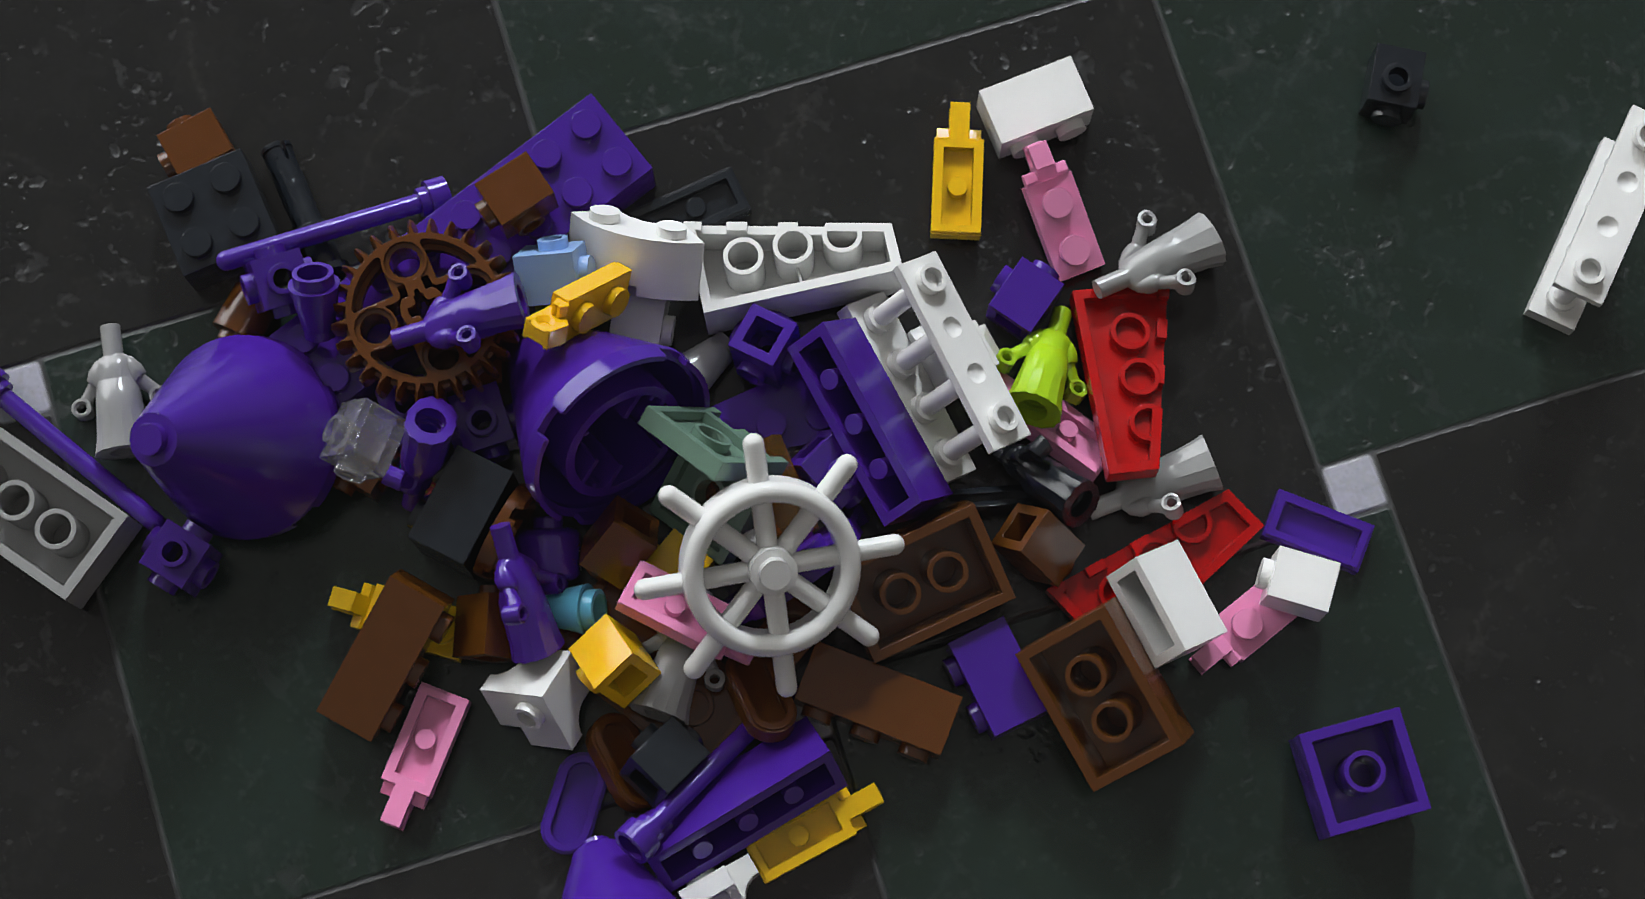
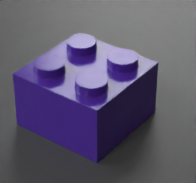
(1359, 773)

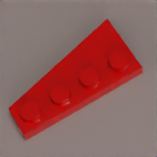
(1124, 374)
(1206, 533)

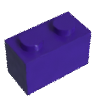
(993, 680)

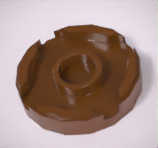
(517, 511)

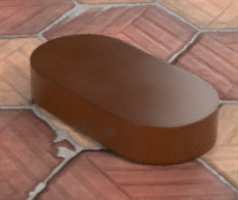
(756, 699)
(609, 747)

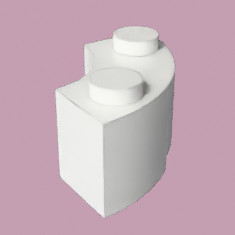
(662, 254)

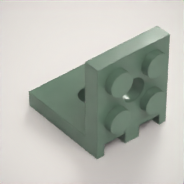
(706, 453)

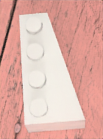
(792, 267)

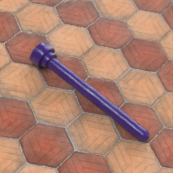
(424, 201)
(77, 457)
(642, 835)

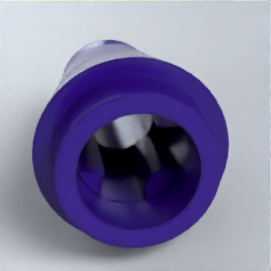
(313, 293)

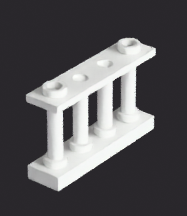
(1594, 230)
(962, 355)

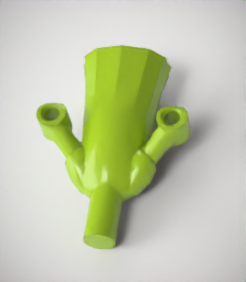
(1045, 371)

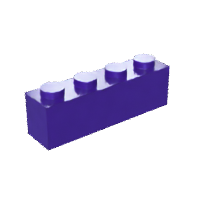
(869, 420)
(747, 803)

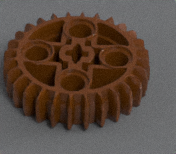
(406, 301)

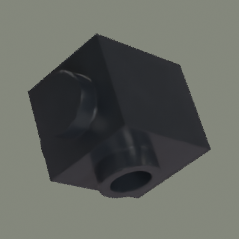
(1393, 85)
(663, 759)

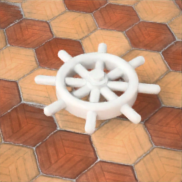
(769, 565)

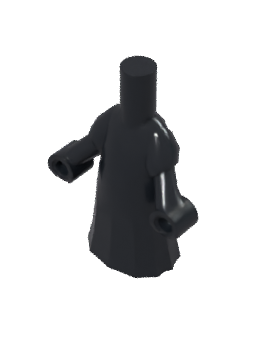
(1049, 482)

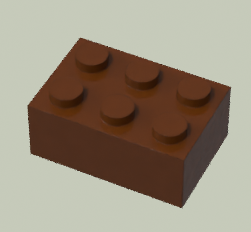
(934, 583)
(1105, 694)

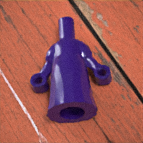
(467, 317)
(424, 449)
(523, 599)

